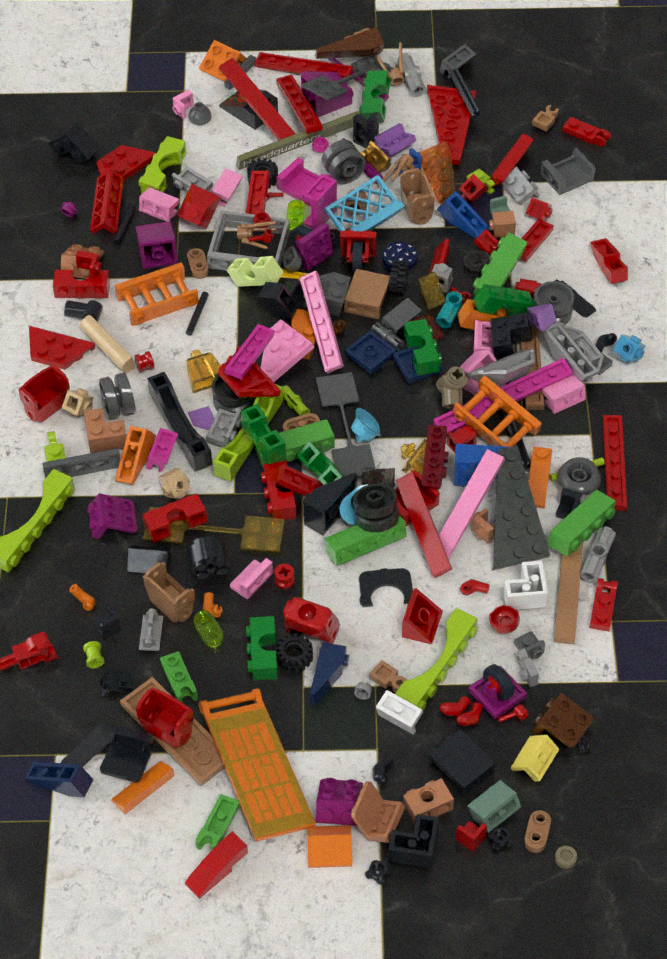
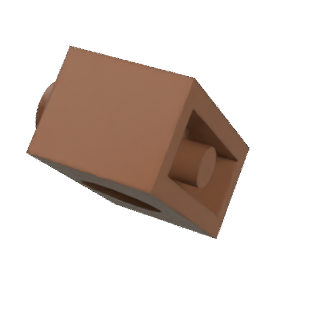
(435, 791)

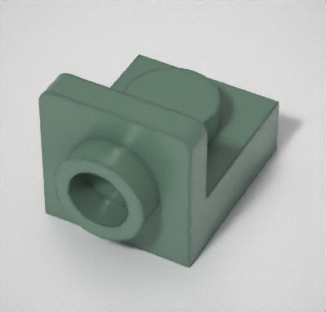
(499, 204)

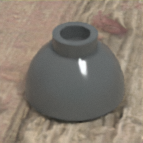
(199, 114)

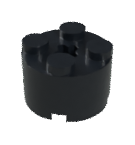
(208, 556)

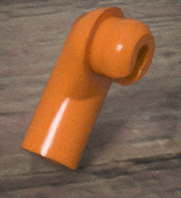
(86, 599)
(210, 607)

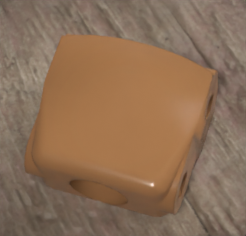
(421, 202)
(168, 594)

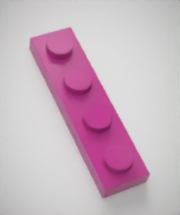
(249, 351)

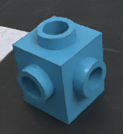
(629, 348)

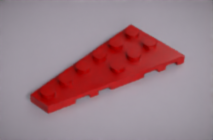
(450, 118)

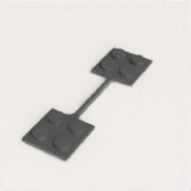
(329, 89)
(338, 391)

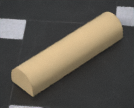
(107, 344)

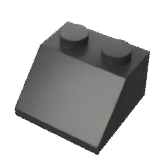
(334, 289)

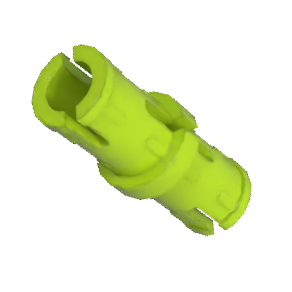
(294, 401)

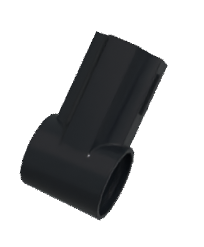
(81, 310)

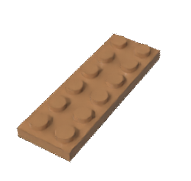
(198, 756)

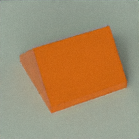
(329, 846)

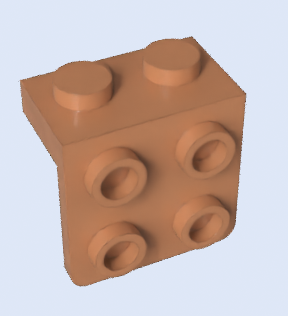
(68, 259)
(376, 816)

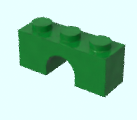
(375, 84)
(493, 297)
(425, 359)
(256, 426)
(319, 463)
(263, 662)

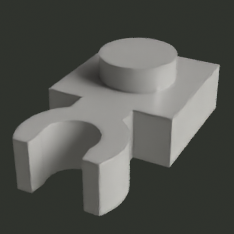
(528, 672)

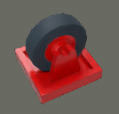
(358, 247)

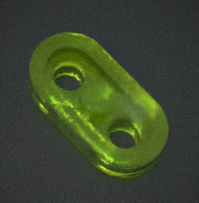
(296, 213)
(210, 630)

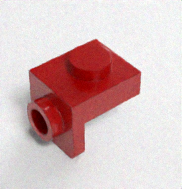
(539, 209)
(487, 242)
(88, 261)

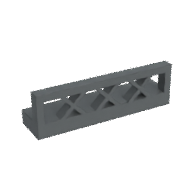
(85, 463)

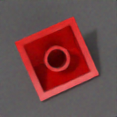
(421, 618)

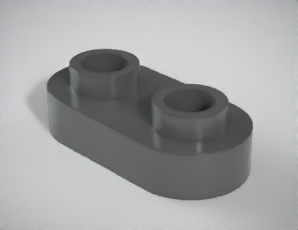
(292, 259)

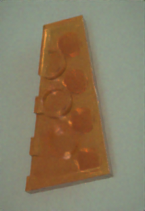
(439, 171)

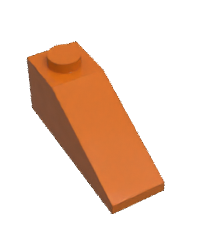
(469, 313)
(135, 454)
(540, 474)

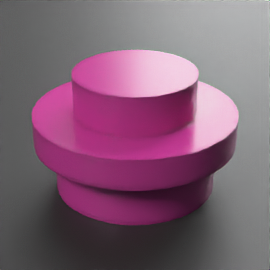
(320, 144)

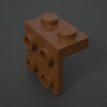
(563, 720)

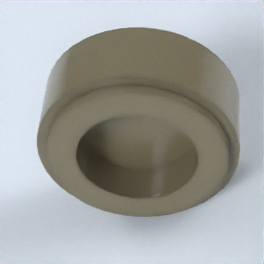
(566, 857)

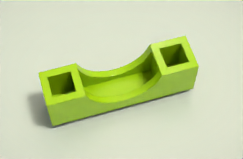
(170, 153)

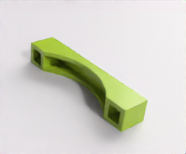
(235, 453)
(56, 490)
(458, 631)

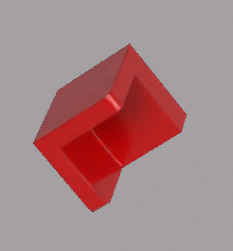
(471, 835)

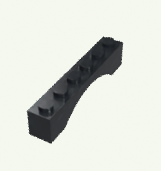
(191, 442)

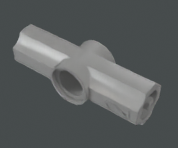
(412, 75)
(594, 562)

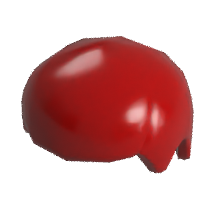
(504, 619)

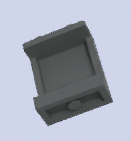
(568, 172)

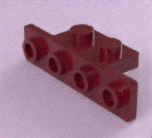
(435, 457)

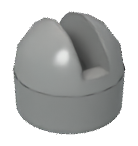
(362, 694)

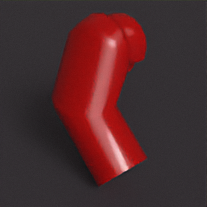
(473, 586)
(455, 709)
(471, 717)

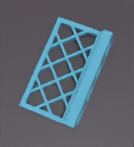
(375, 218)

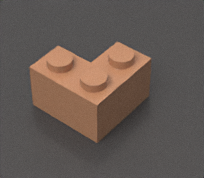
(104, 435)

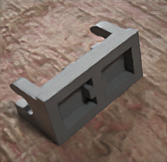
(457, 59)
(400, 314)

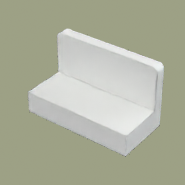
(399, 711)

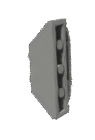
(575, 348)
(506, 369)

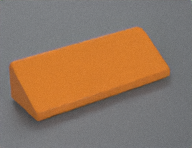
(149, 783)

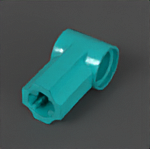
(449, 310)

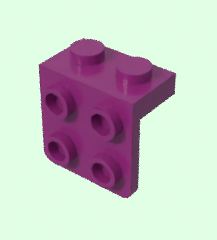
(111, 513)
(337, 800)

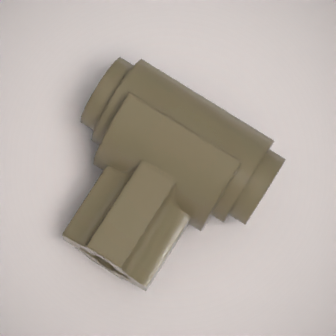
(451, 387)

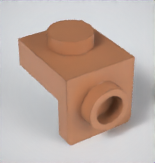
(480, 526)

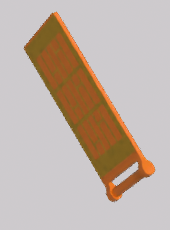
(257, 766)

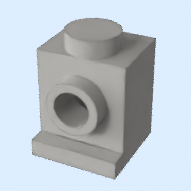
(444, 274)

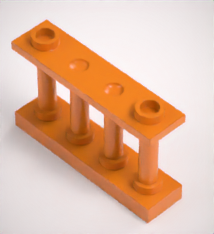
(152, 281)
(501, 401)

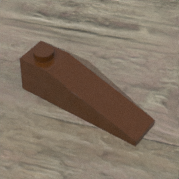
(358, 45)

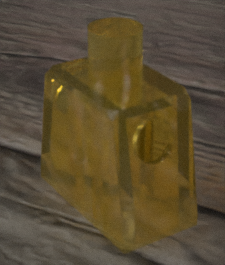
(201, 370)

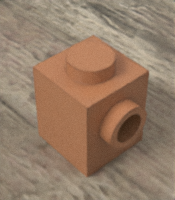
(502, 223)

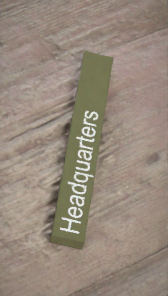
(295, 141)

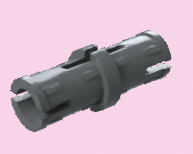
(388, 335)

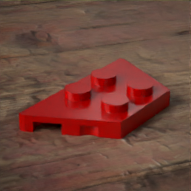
(125, 161)
(55, 348)
(253, 384)

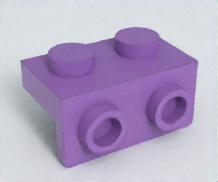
(394, 140)

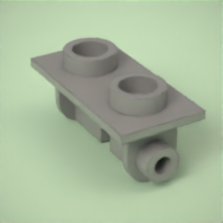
(151, 631)

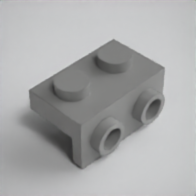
(190, 176)
(519, 186)
(224, 427)

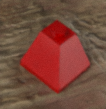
(199, 206)

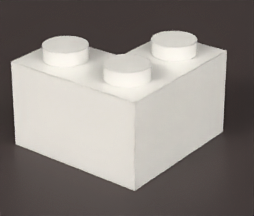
(529, 590)

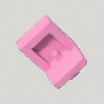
(182, 102)

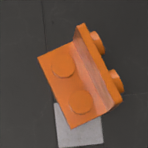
(217, 55)

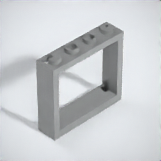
(222, 261)

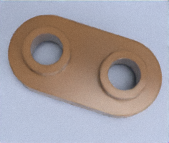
(197, 263)
(300, 421)
(538, 830)

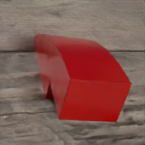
(609, 260)
(216, 865)

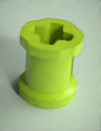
(93, 654)

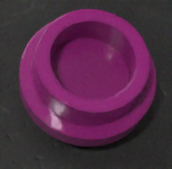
(69, 209)

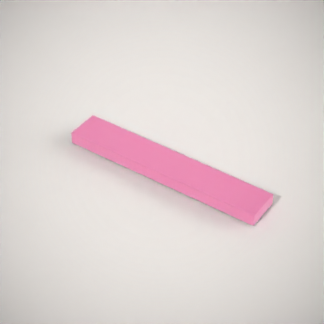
(321, 322)
(470, 500)

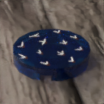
(399, 251)

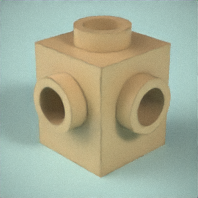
(77, 402)
(174, 483)

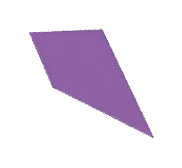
(202, 418)

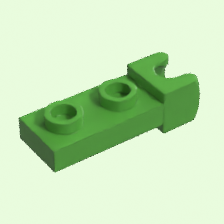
(178, 677)
(218, 822)

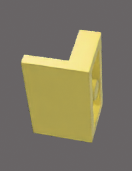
(536, 756)

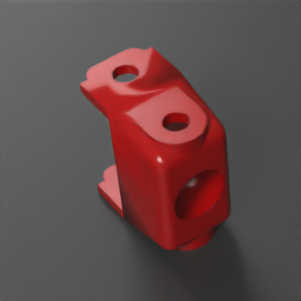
(44, 393)
(311, 619)
(165, 717)

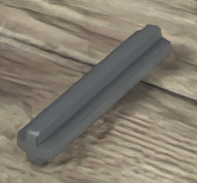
(246, 65)

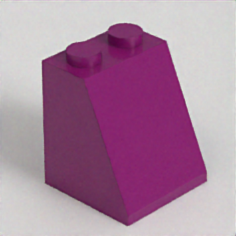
(320, 105)
(156, 245)

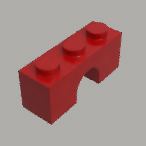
(67, 287)
(280, 503)
(187, 509)

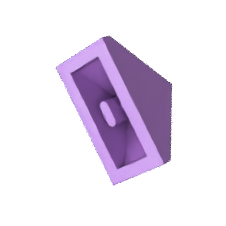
(541, 316)

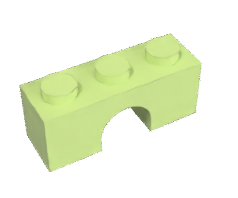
(247, 274)

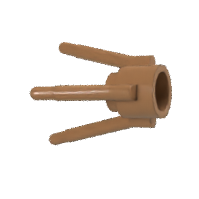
(395, 74)
(403, 164)
(246, 230)

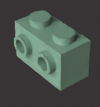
(494, 805)

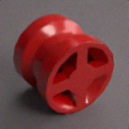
(144, 361)
(281, 580)

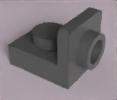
(531, 644)

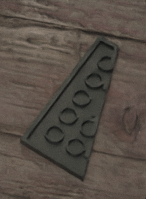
(516, 522)

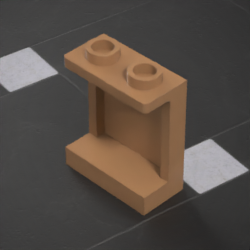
(366, 293)

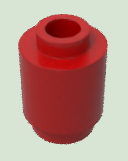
(527, 285)

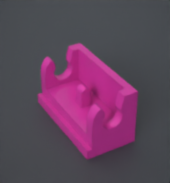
(161, 449)

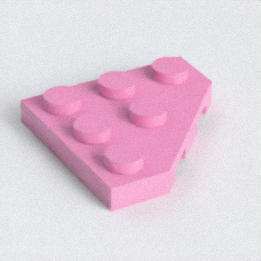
(284, 350)

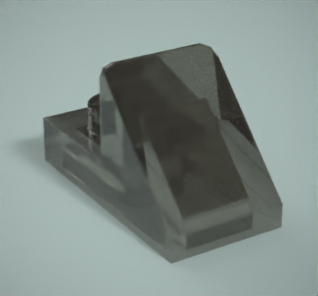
(378, 476)

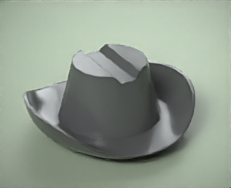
(579, 475)

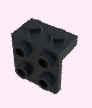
(127, 754)

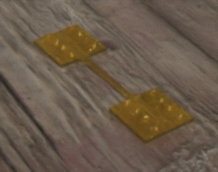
(257, 533)

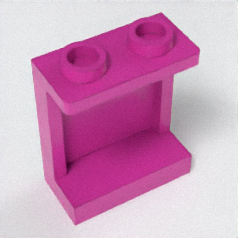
(296, 180)
(320, 195)

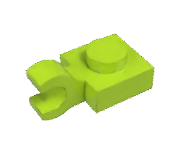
(485, 179)
(53, 450)

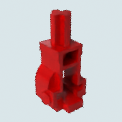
(30, 652)

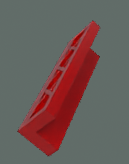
(109, 202)

